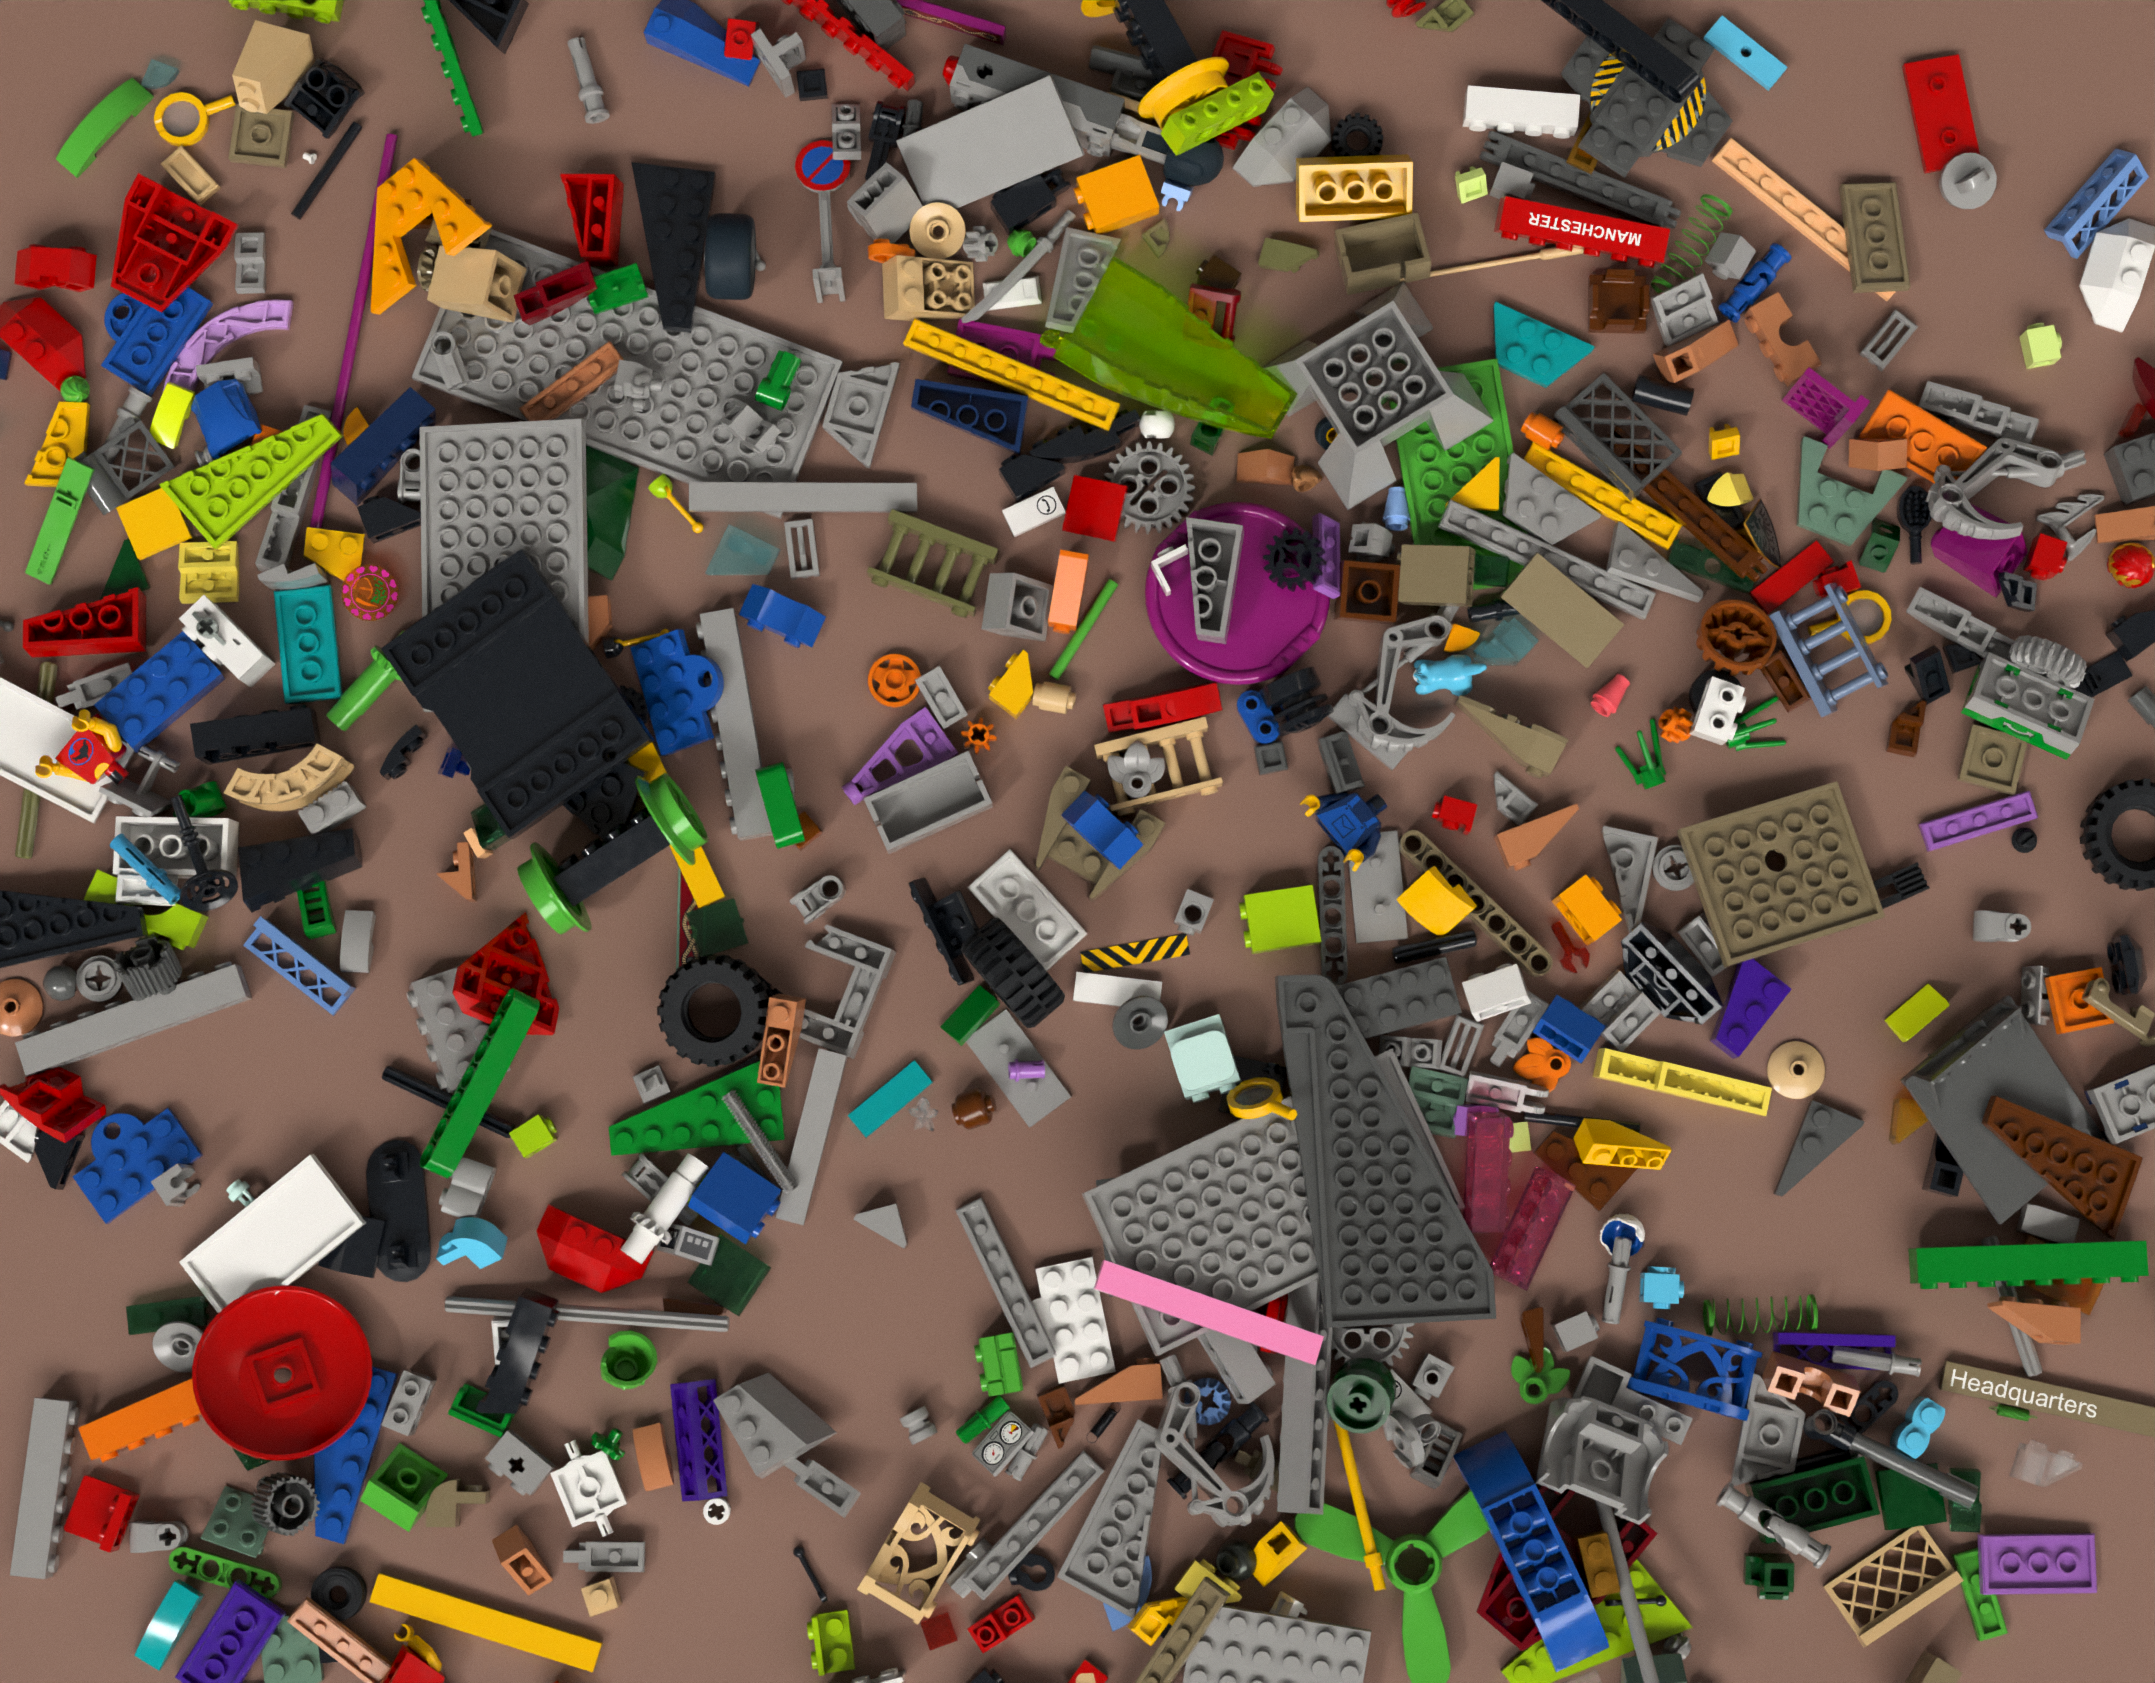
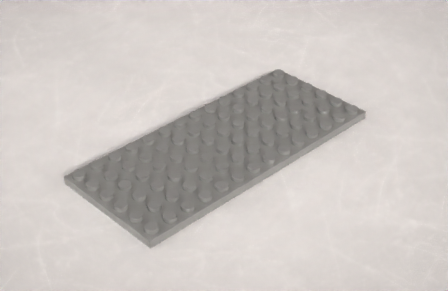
(699, 371)

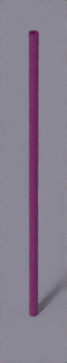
(352, 338)

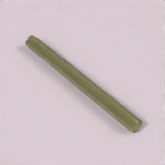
(30, 800)

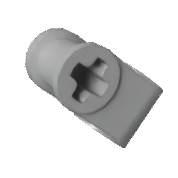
(409, 479)
(817, 899)
(1995, 926)
(153, 1535)

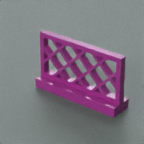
(1824, 405)

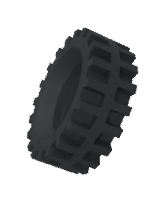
(2098, 832)

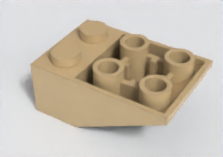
(927, 288)

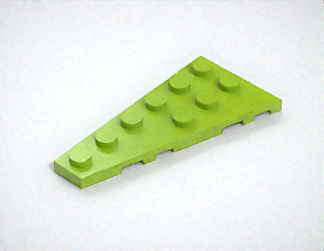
(1659, 1623)

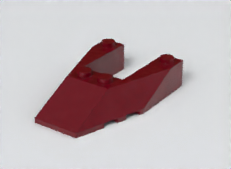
(1501, 1599)

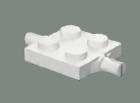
(588, 1488)

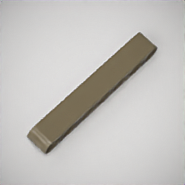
(1489, 907)

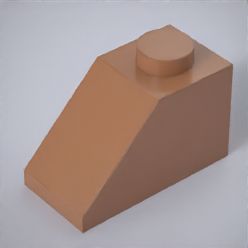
(521, 1560)

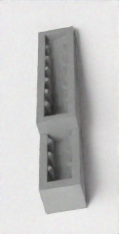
(288, 512)
(812, 1134)

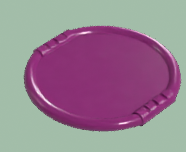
(1267, 623)

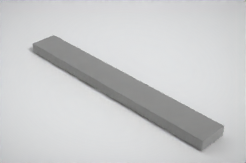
(802, 497)
(1521, 547)

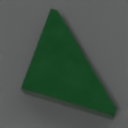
(126, 573)

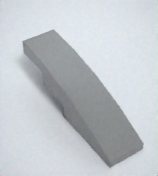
(1977, 414)
(1958, 625)

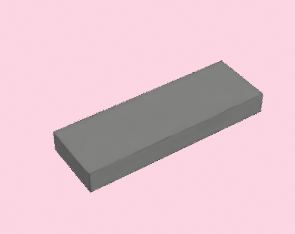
(1346, 718)

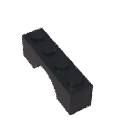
(1942, 1172)

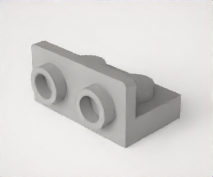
(244, 370)

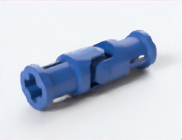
(1754, 282)

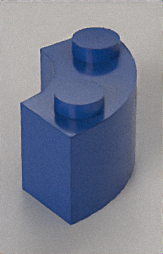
(781, 616)
(1102, 829)

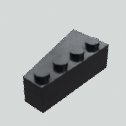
(255, 735)
(295, 864)

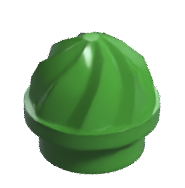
(1021, 242)
(74, 389)

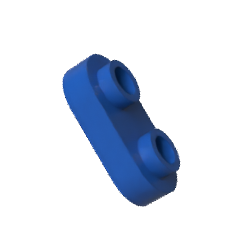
(1257, 717)

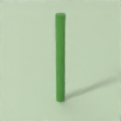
(1083, 629)

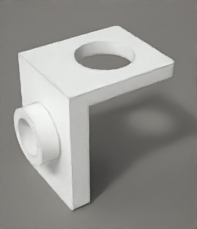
(1166, 557)

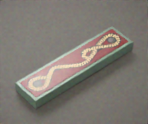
(686, 947)

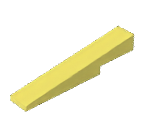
(1682, 1081)

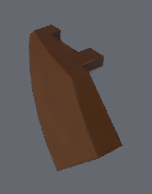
(1905, 731)
(1058, 1412)

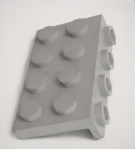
(450, 1033)

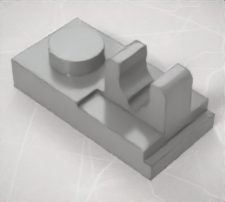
(941, 697)

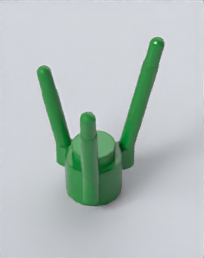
(1742, 731)
(1653, 772)

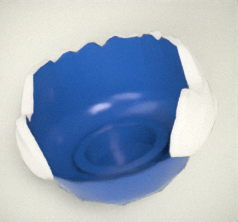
(1625, 1226)

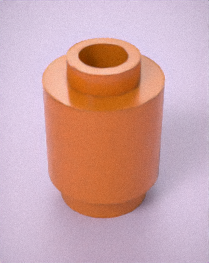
(1543, 431)

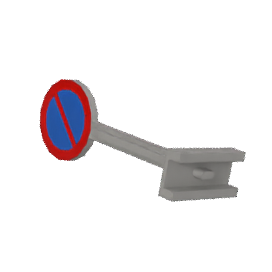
(823, 175)

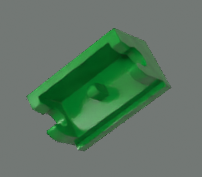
(618, 289)
(465, 1407)

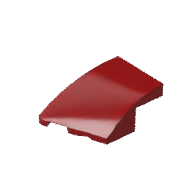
(54, 1103)

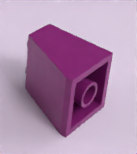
(1979, 558)

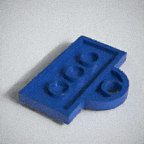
(151, 339)
(676, 690)
(132, 1160)

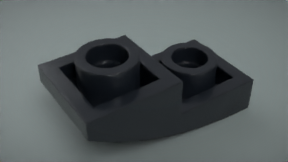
(396, 760)

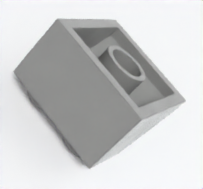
(1017, 606)

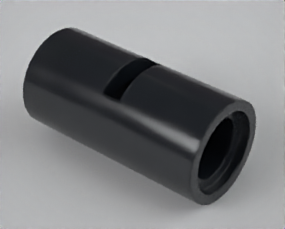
(1668, 397)

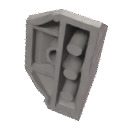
(1294, 132)

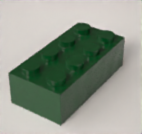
(1818, 1495)

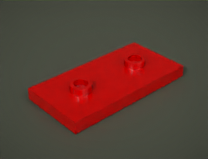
(1940, 110)

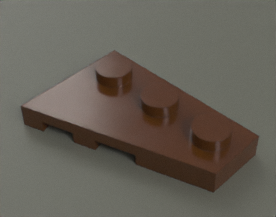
(1592, 1181)

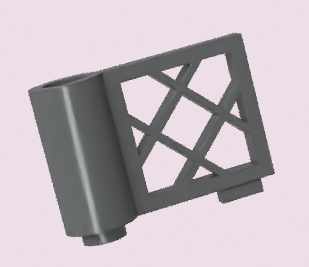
(105, 486)

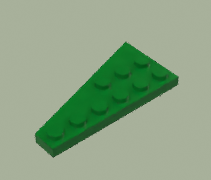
(444, 42)
(702, 1118)

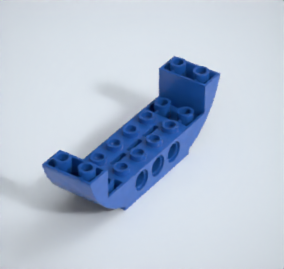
(1532, 1550)

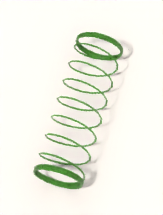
(1726, 206)
(1712, 1316)

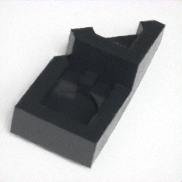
(2018, 592)

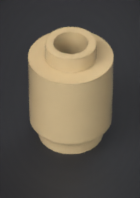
(1054, 697)

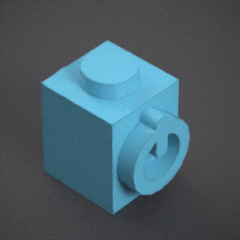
(1661, 1287)

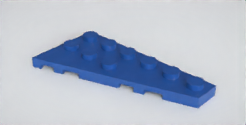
(345, 1464)

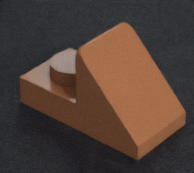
(464, 879)

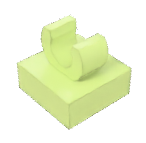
(1471, 184)

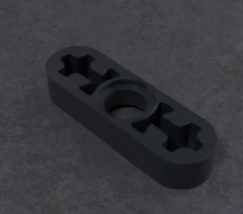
(1873, 1393)

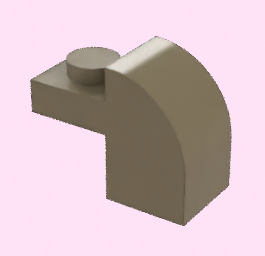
(446, 1501)

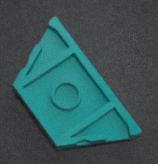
(1534, 348)

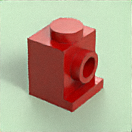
(1845, 577)
(1455, 814)

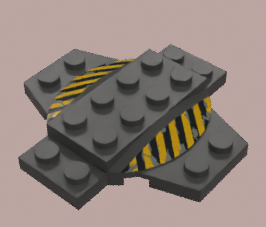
(1634, 117)

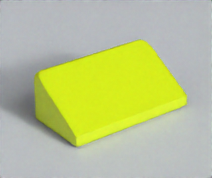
(1916, 1013)

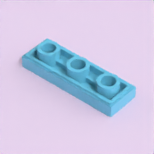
(1732, 41)

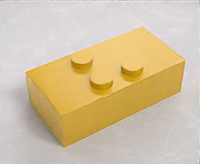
(1353, 187)

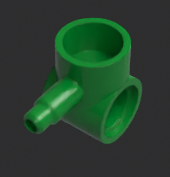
(203, 800)

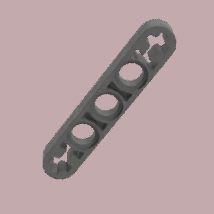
(1332, 902)

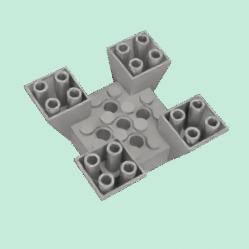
(1326, 372)

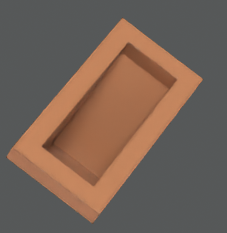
(1878, 453)
(1265, 467)

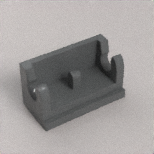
(1340, 763)

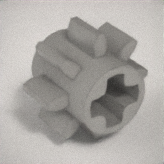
(980, 243)

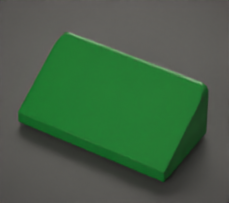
(970, 1015)

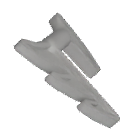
(2058, 521)

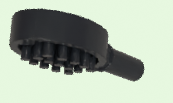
(1914, 517)

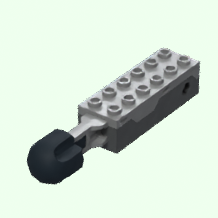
(1095, 114)

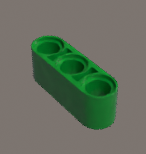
(780, 805)

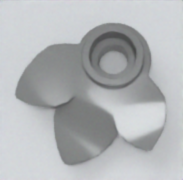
(1133, 766)

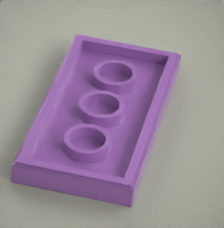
(2037, 1563)

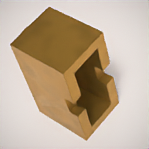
(1597, 1563)

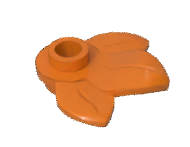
(1537, 1064)

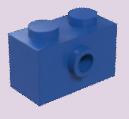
(1569, 1028)

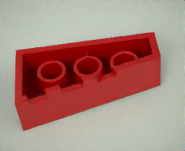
(98, 627)

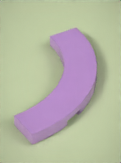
(223, 331)

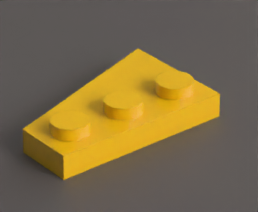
(65, 438)

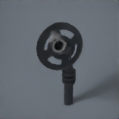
(204, 878)

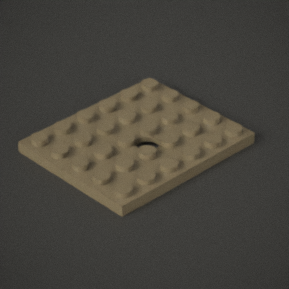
(1813, 896)

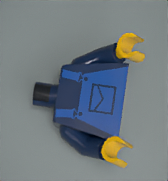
(1349, 823)

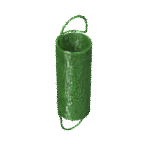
(2013, 1412)

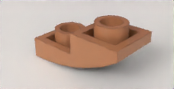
(652, 1457)

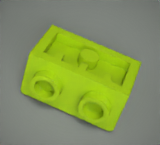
(832, 1642)

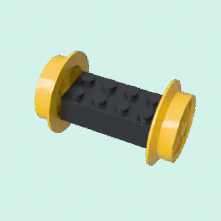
(1177, 73)

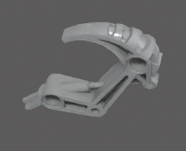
(2007, 458)
(1416, 640)
(1170, 1440)

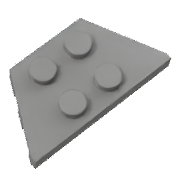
(859, 409)
(1541, 504)
(1769, 1436)

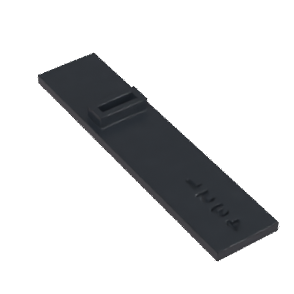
(2104, 675)

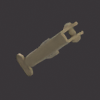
(2136, 1022)

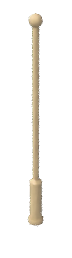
(1544, 254)

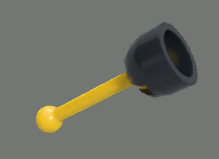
(614, 645)

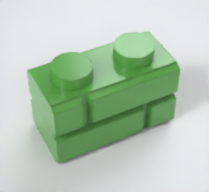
(999, 1363)

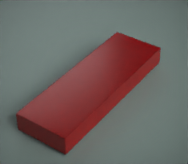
(1791, 577)

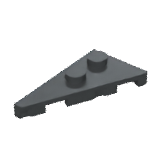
(1818, 1136)

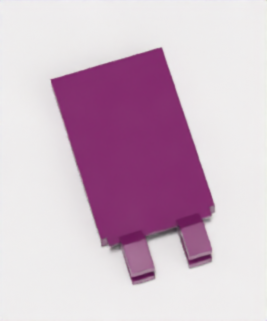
(1010, 342)

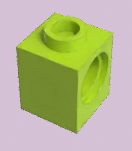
(534, 1135)

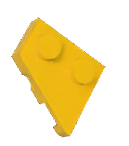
(334, 550)

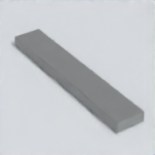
(1006, 1282)
(1033, 1525)

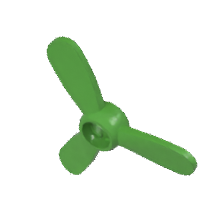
(1422, 1626)

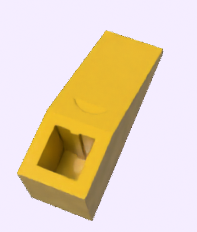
(1615, 1145)

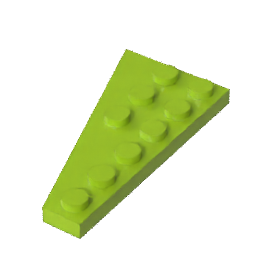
(239, 485)

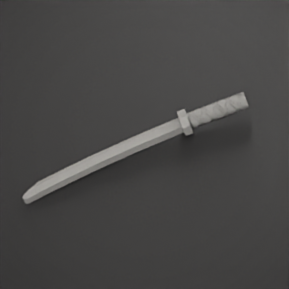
(1044, 245)

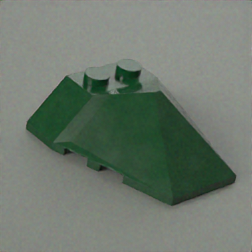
(609, 507)

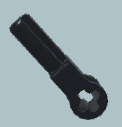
(884, 133)

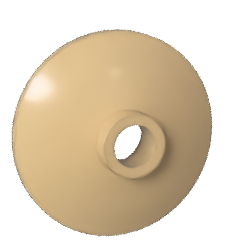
(923, 227)
(1781, 1071)

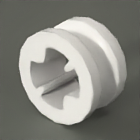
(715, 1520)

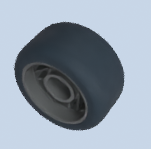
(730, 256)

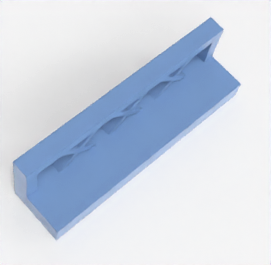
(2096, 196)
(306, 958)

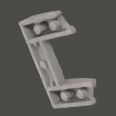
(870, 966)

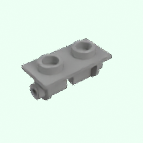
(2033, 986)

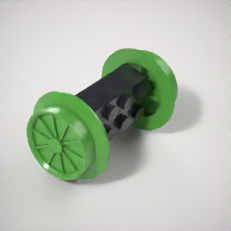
(561, 888)

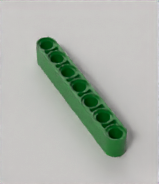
(479, 1083)

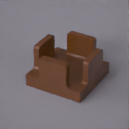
(1618, 302)

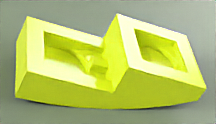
(170, 414)

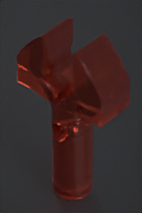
(1569, 949)

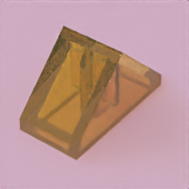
(1905, 1119)

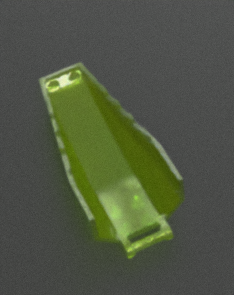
(1159, 353)

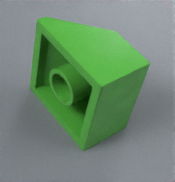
(402, 1487)

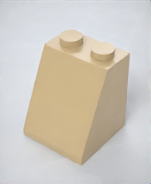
(271, 66)
(477, 283)

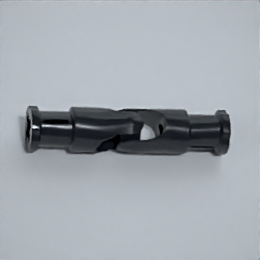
(1216, 1452)

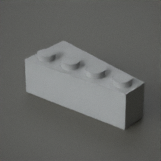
(1214, 570)

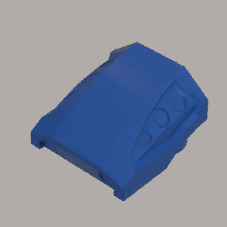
(225, 416)

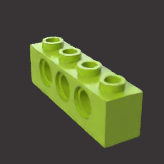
(321, 10)
(1217, 114)

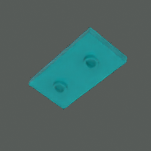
(308, 644)

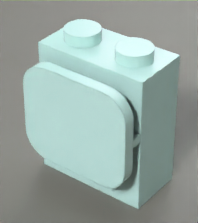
(1203, 1058)

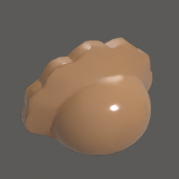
(1305, 478)

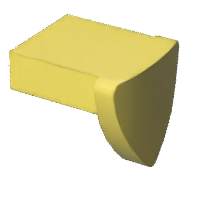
(1730, 490)

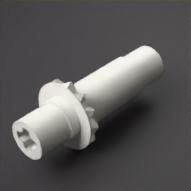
(664, 1209)

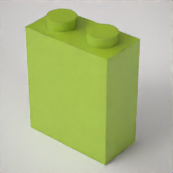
(1280, 919)

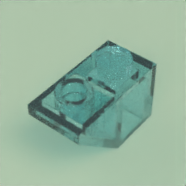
(1507, 647)

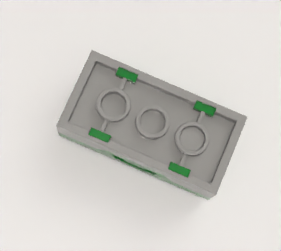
(2027, 706)

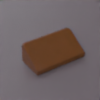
(1785, 680)

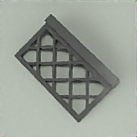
(1603, 456)

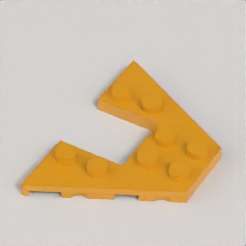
(400, 206)

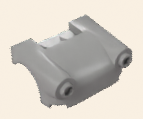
(1601, 1455)

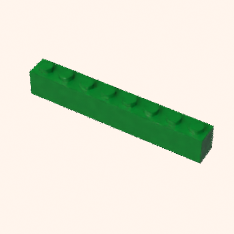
(2028, 1262)

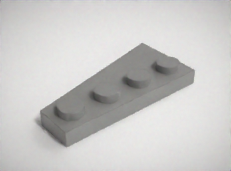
(1078, 274)

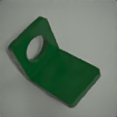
(1880, 546)

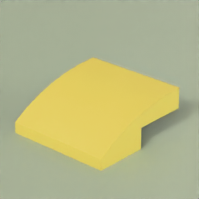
(209, 572)

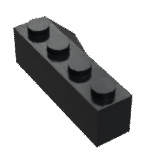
(520, 1353)

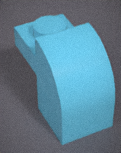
(474, 1238)

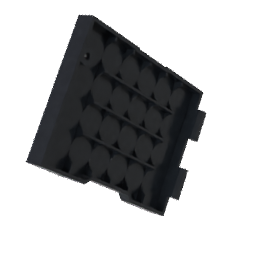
(518, 693)

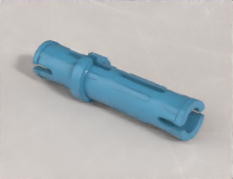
(155, 877)

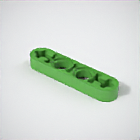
(226, 1568)

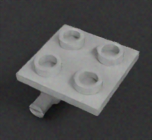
(139, 797)

